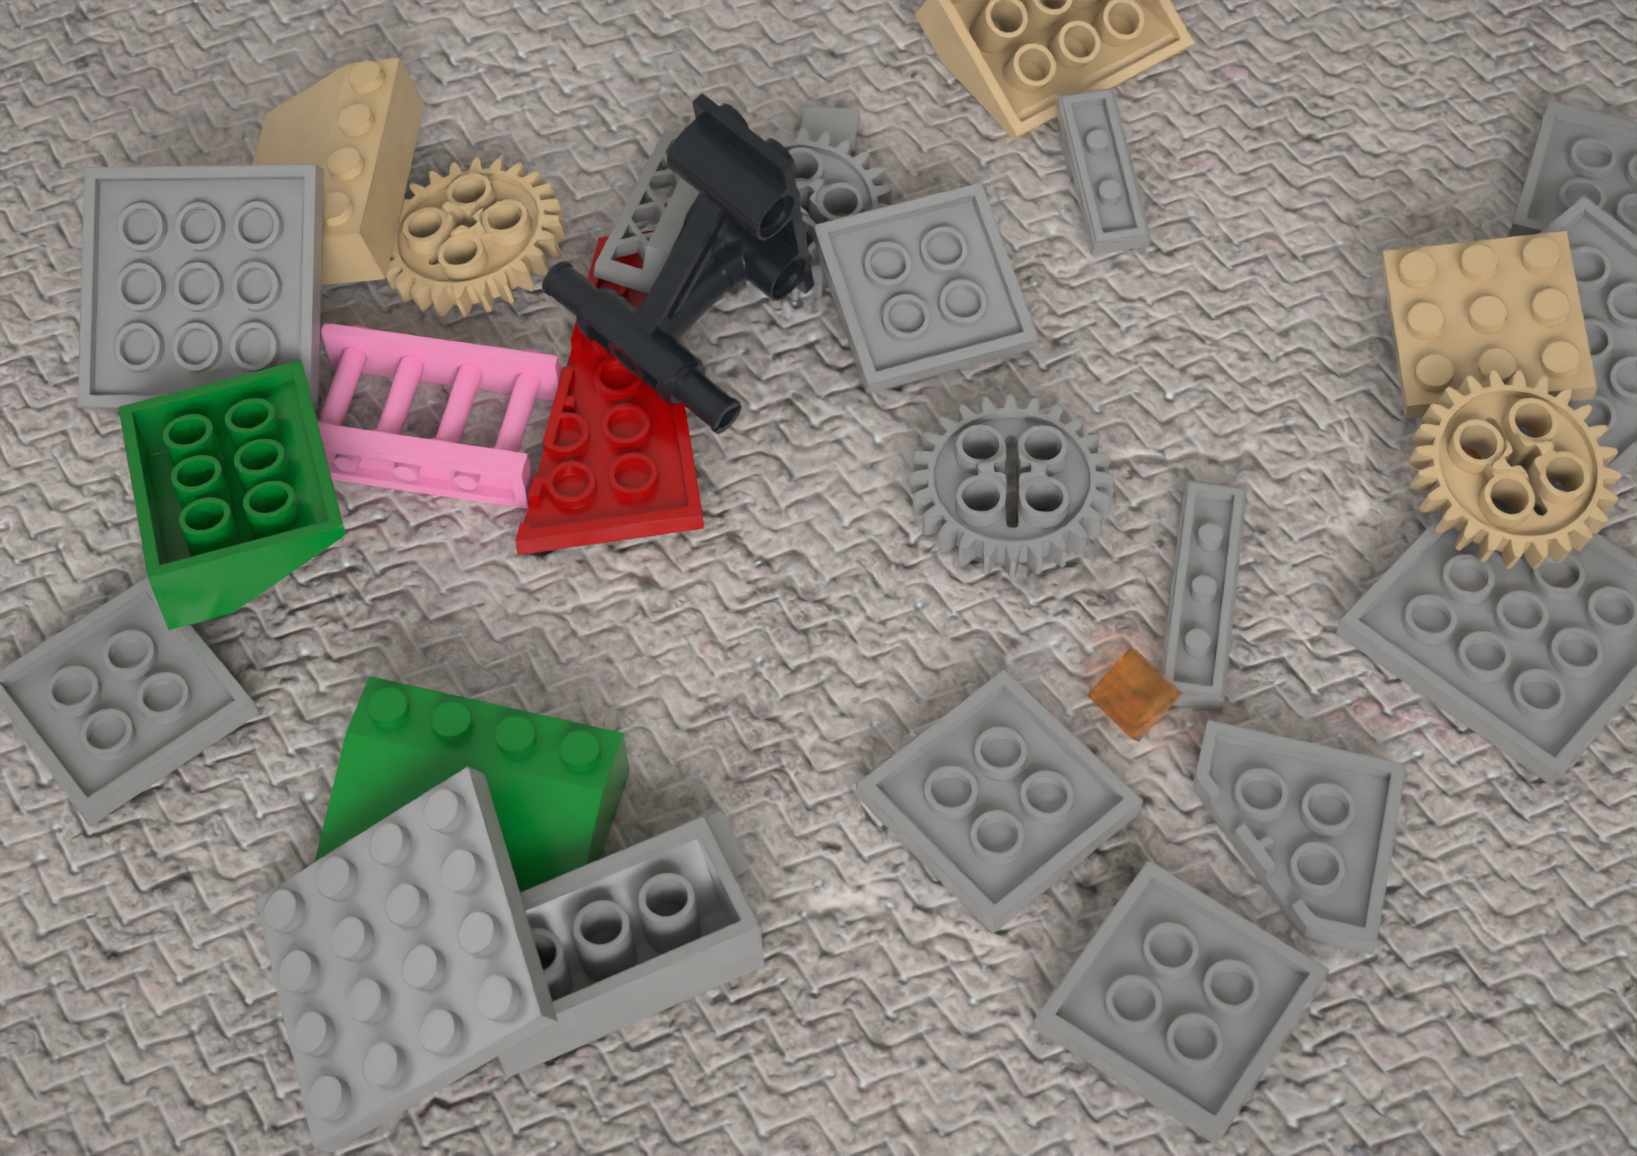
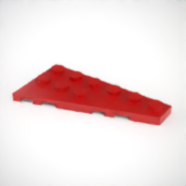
(612, 452)

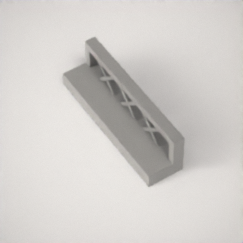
(644, 206)

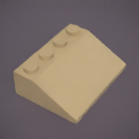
(1031, 51)
(364, 136)

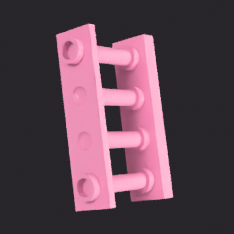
(440, 463)

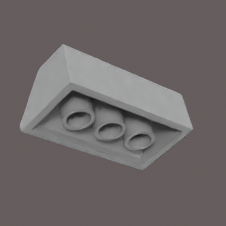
(635, 938)

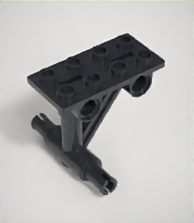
(735, 232)

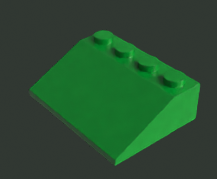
(228, 490)
(546, 775)

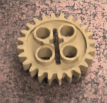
(474, 237)
(1514, 469)

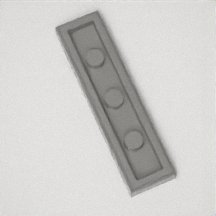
(1204, 593)

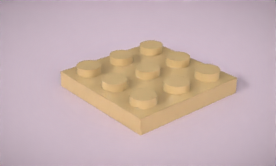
(1485, 310)

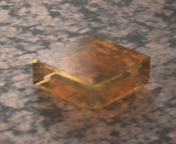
(1134, 694)

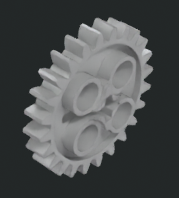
(833, 186)
(1068, 484)

